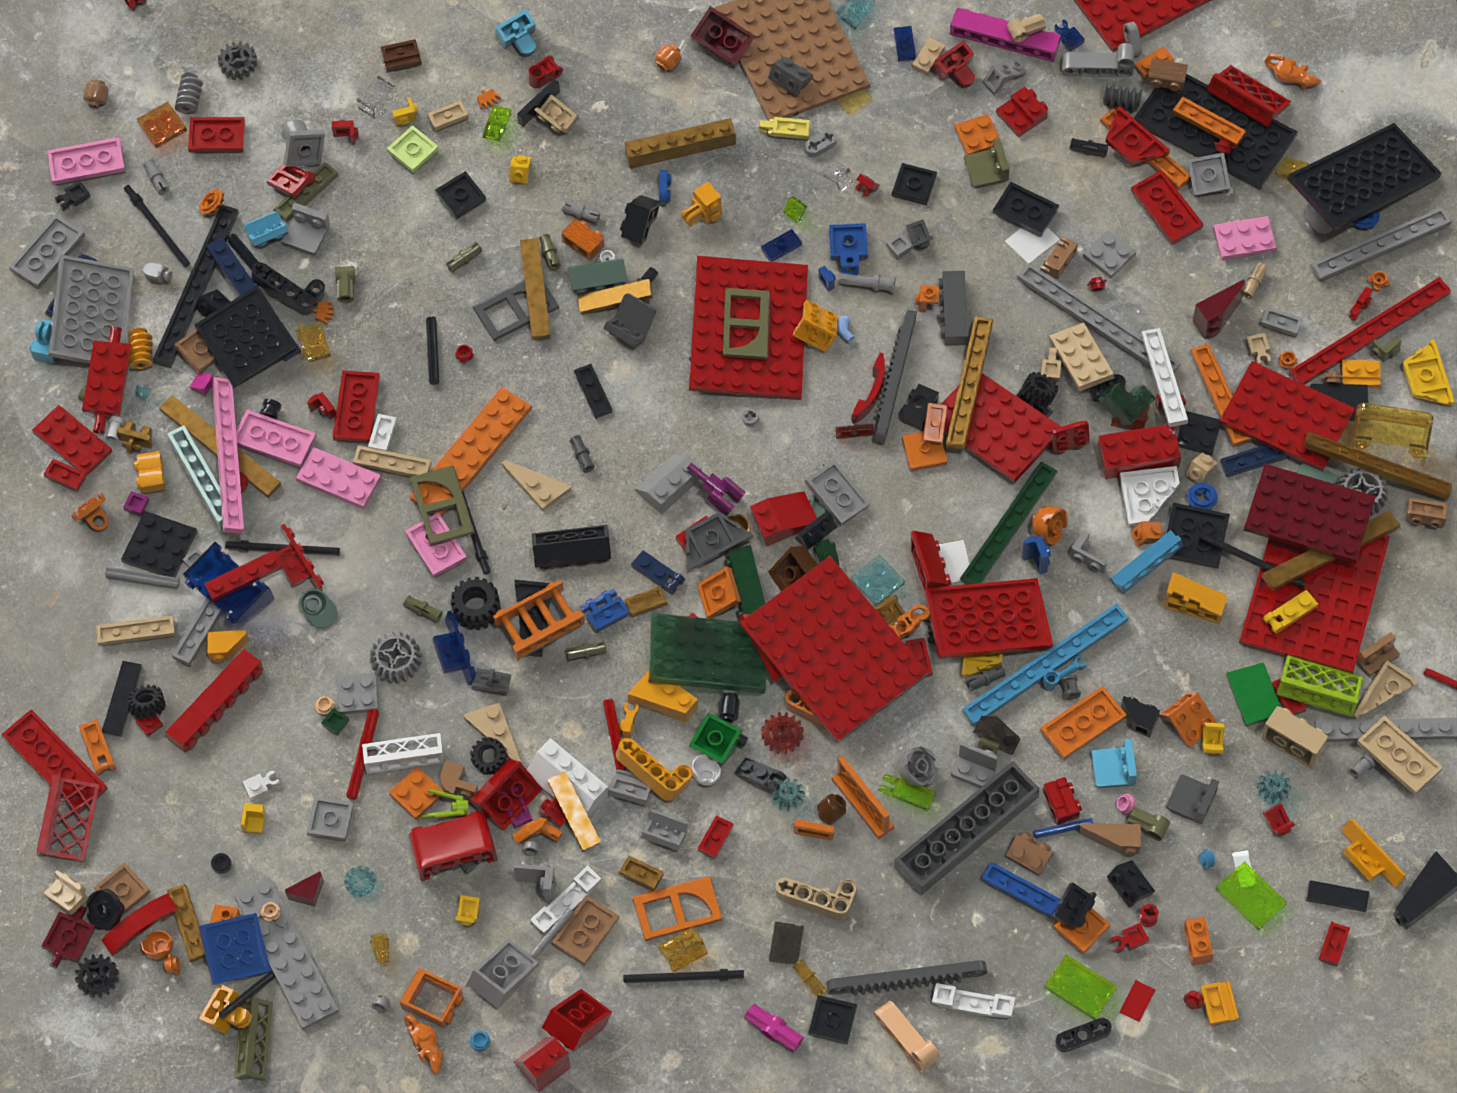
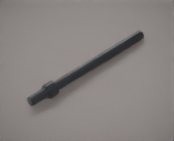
(137, 201)
(245, 546)
(480, 554)
(1243, 555)
(723, 975)

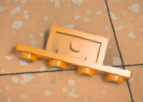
(1369, 856)

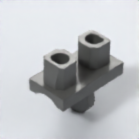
(492, 681)

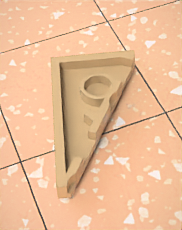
(540, 488)
(1386, 685)
(492, 723)

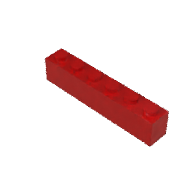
(214, 701)

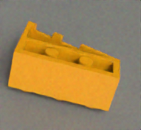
(1194, 599)
(664, 698)

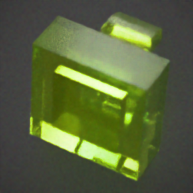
(795, 209)

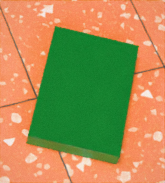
(1253, 693)

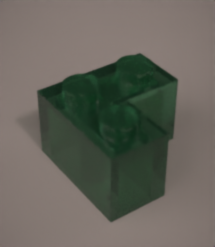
(1126, 406)

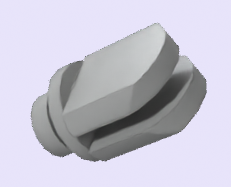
(157, 273)

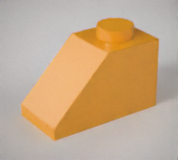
(225, 644)

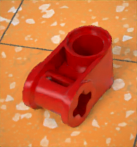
(546, 70)

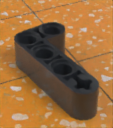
(285, 285)

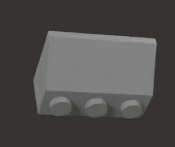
(668, 482)

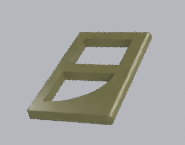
(759, 346)
(448, 479)

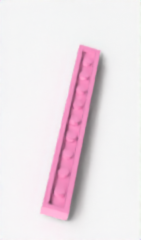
(227, 456)

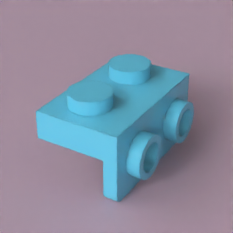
(266, 228)

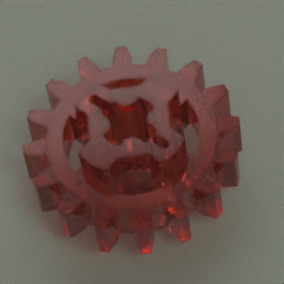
(784, 740)

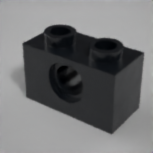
(920, 396)

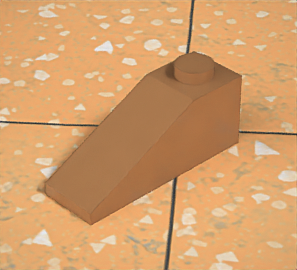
(1118, 837)

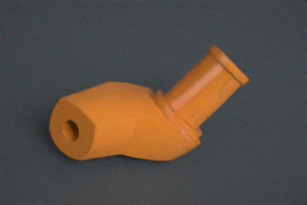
(537, 827)

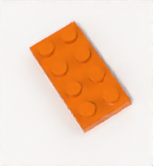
(1083, 722)

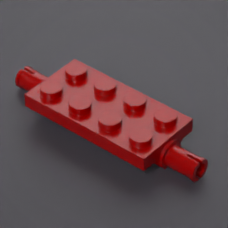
(106, 379)

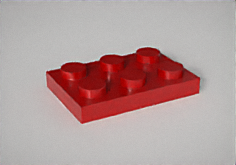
(216, 134)

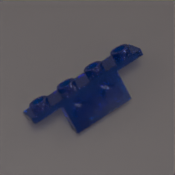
(452, 651)

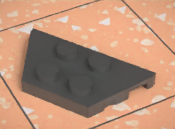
(712, 538)

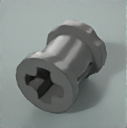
(1070, 687)

